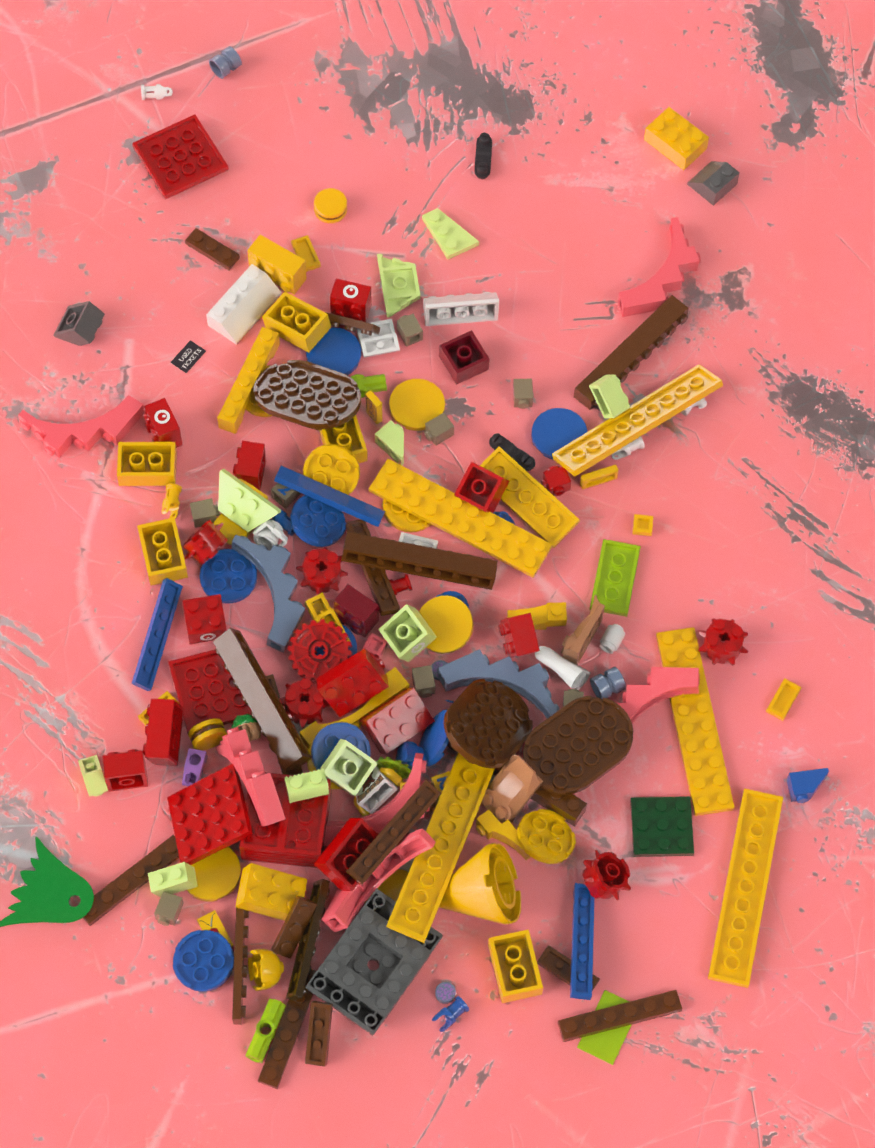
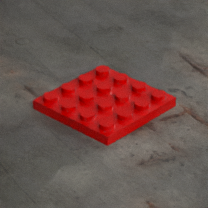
(180, 156)
(206, 689)
(209, 815)

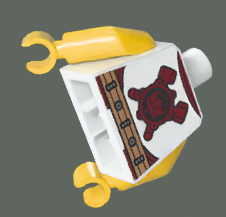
(377, 789)

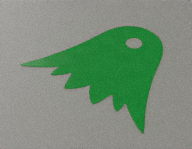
(49, 892)

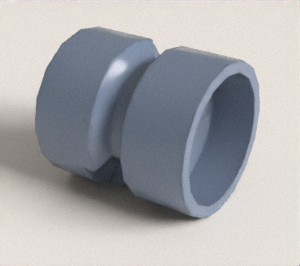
(225, 62)
(609, 682)

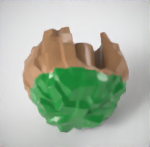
(249, 724)

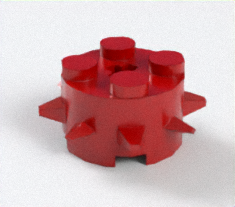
(205, 542)
(321, 570)
(725, 631)
(303, 702)
(606, 875)

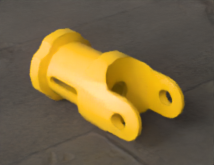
(171, 502)

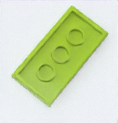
(615, 576)

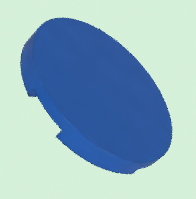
(336, 351)
(556, 429)
(317, 522)
(228, 575)
(329, 737)
(434, 740)
(203, 960)

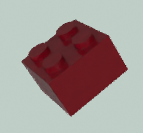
(464, 357)
(356, 610)

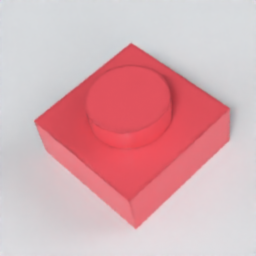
(375, 644)

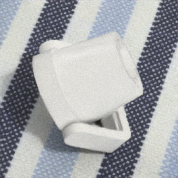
(269, 534)

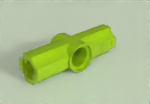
(374, 383)
(261, 1042)

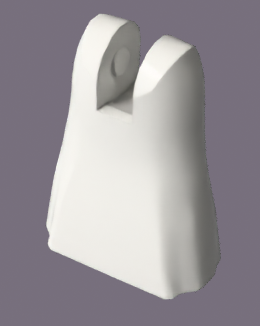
(570, 673)

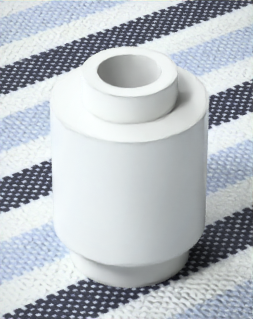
(612, 638)

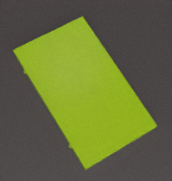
(608, 1043)

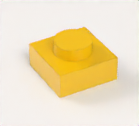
(642, 525)

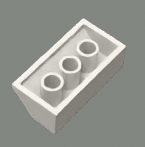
(243, 304)
(461, 308)

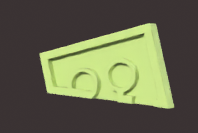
(448, 234)

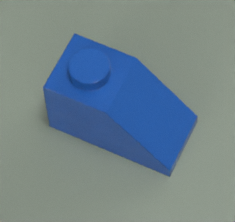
(406, 753)
(804, 784)

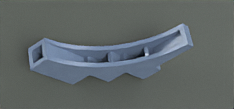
(282, 587)
(528, 683)

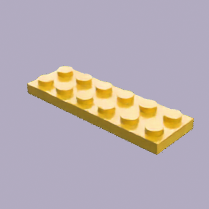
(531, 500)

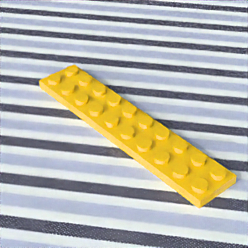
(637, 420)
(459, 518)
(696, 727)
(433, 868)
(745, 888)

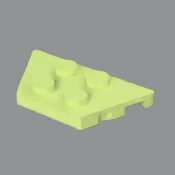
(398, 284)
(243, 503)

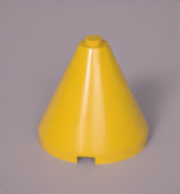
(485, 887)

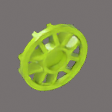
(401, 769)

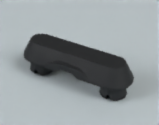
(483, 156)
(521, 457)

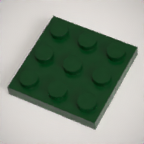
(661, 826)

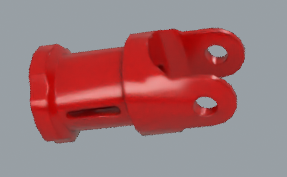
(401, 584)

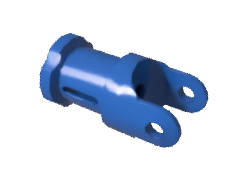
(284, 521)
(451, 1013)

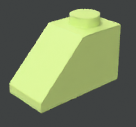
(391, 440)
(93, 776)

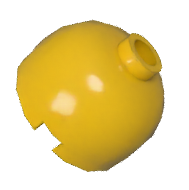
(264, 969)

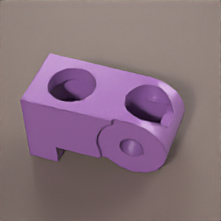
(194, 766)

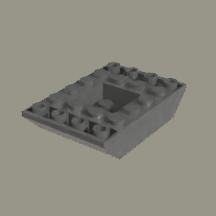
(348, 982)

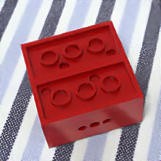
(291, 841)

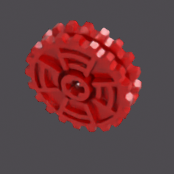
(309, 639)

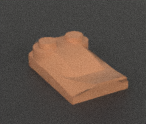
(577, 643)
(511, 789)

